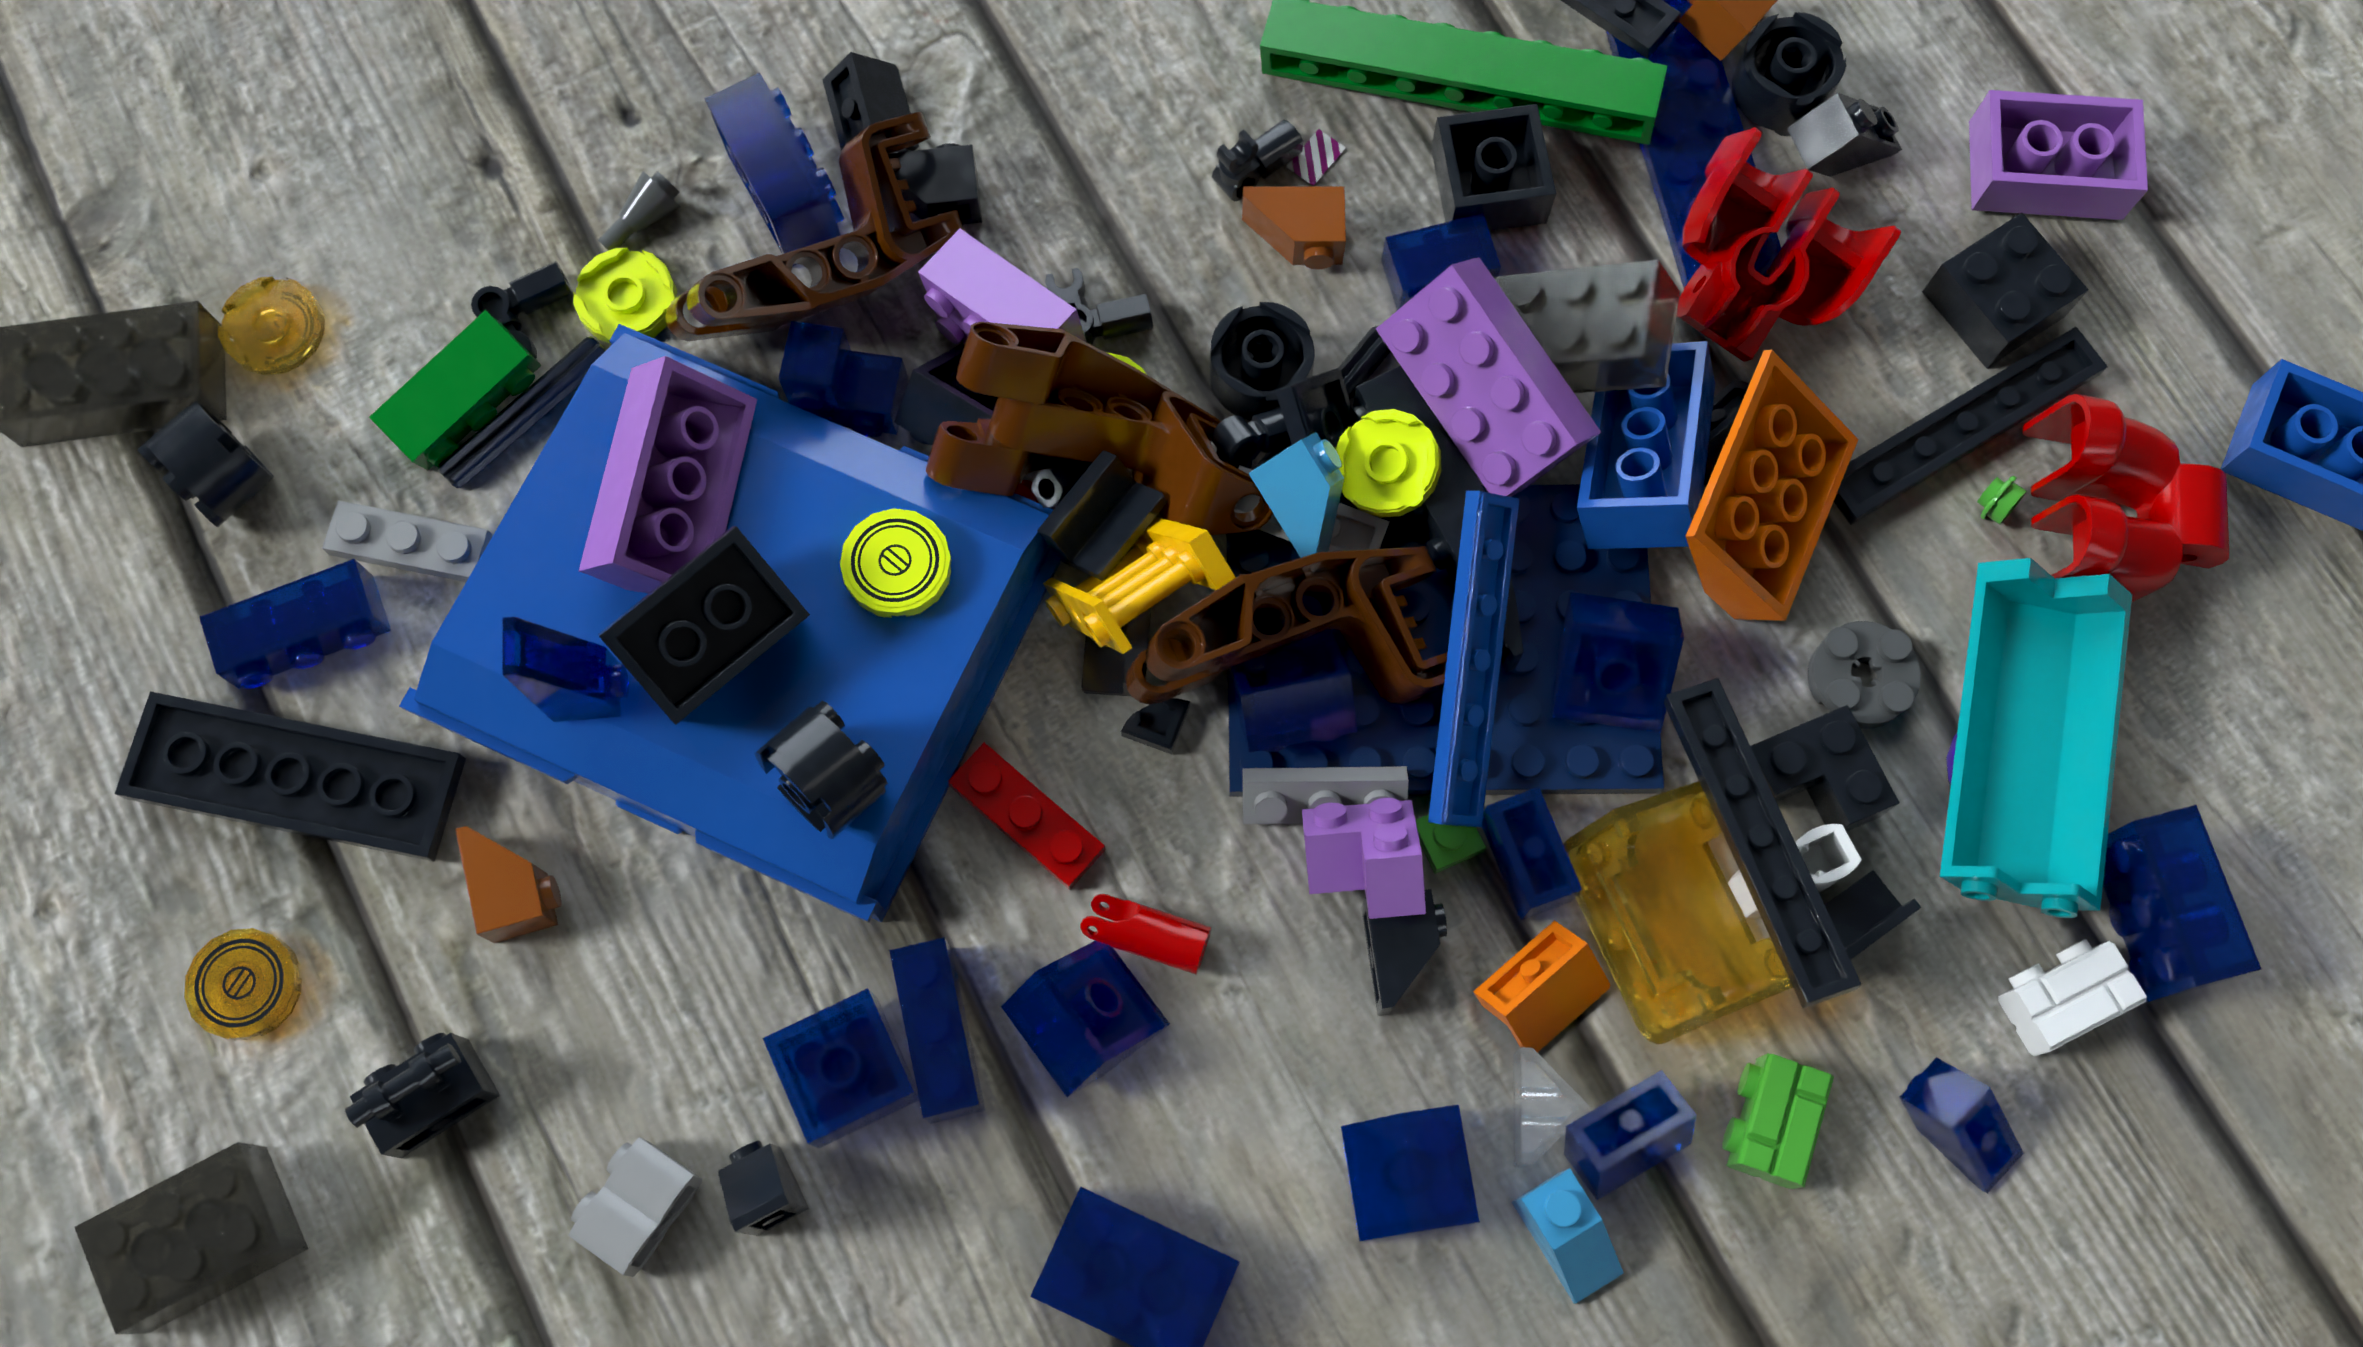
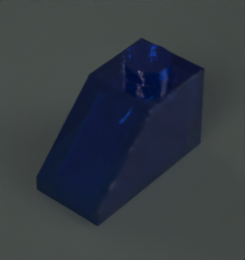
(1962, 1122)

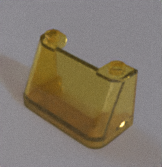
(1670, 916)

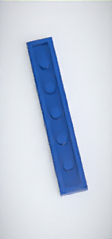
(1473, 659)

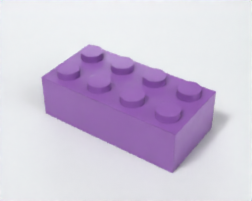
(1487, 378)

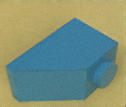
(1303, 492)
(1570, 1234)

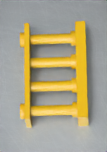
(1157, 566)

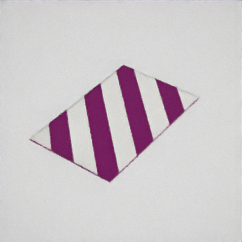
(1316, 157)

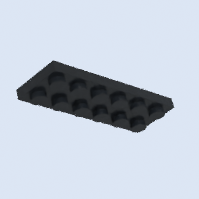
(291, 776)

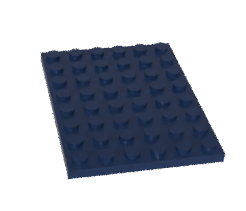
(1527, 741)

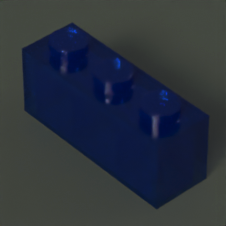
(295, 625)
(937, 1030)

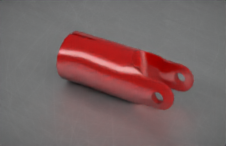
(1148, 932)

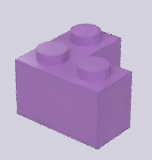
(1368, 850)

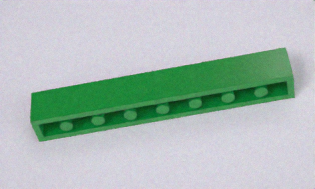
(1462, 68)

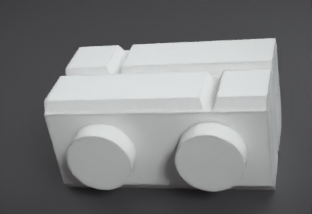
(2070, 998)

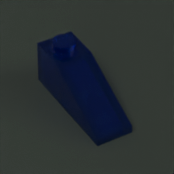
(562, 672)

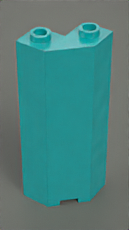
(2037, 738)

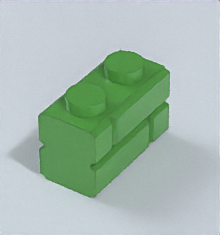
(1777, 1120)

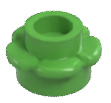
(2000, 499)

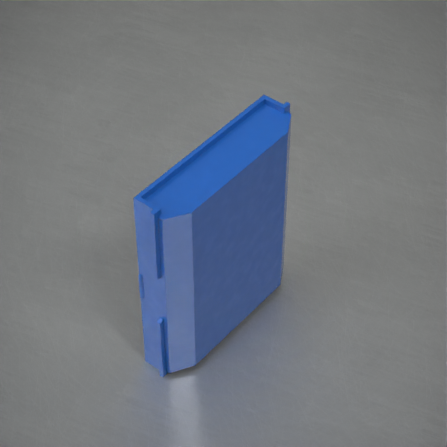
(896, 682)

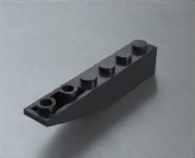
(1444, 509)

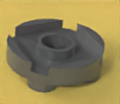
(1885, 652)

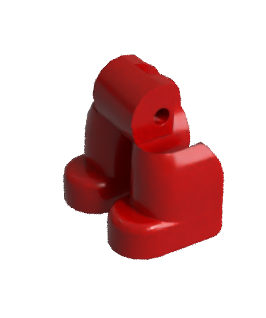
(1810, 279)
(2136, 465)

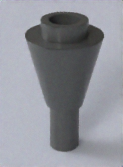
(647, 203)

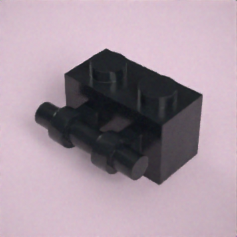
(422, 1095)

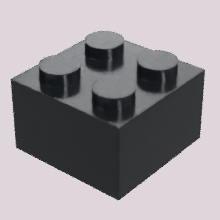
(1494, 167)
(2004, 290)

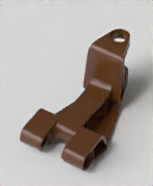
(765, 292)
(1070, 403)
(1355, 599)

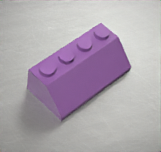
(666, 474)

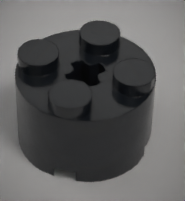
(1787, 70)
(1242, 345)
(206, 463)
(823, 769)

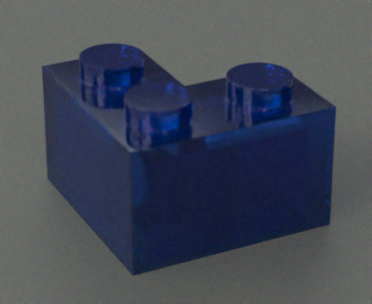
(842, 384)

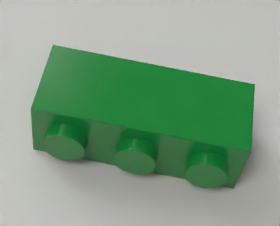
(456, 392)

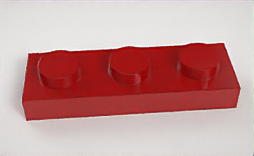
(1026, 815)

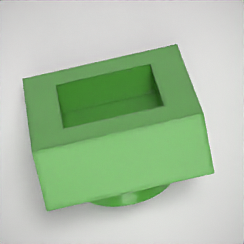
(1448, 844)

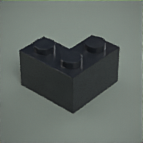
(1834, 767)

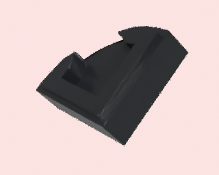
(1157, 724)

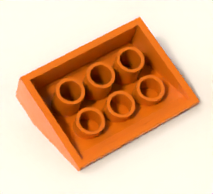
(1769, 495)

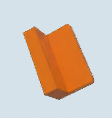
(1544, 986)

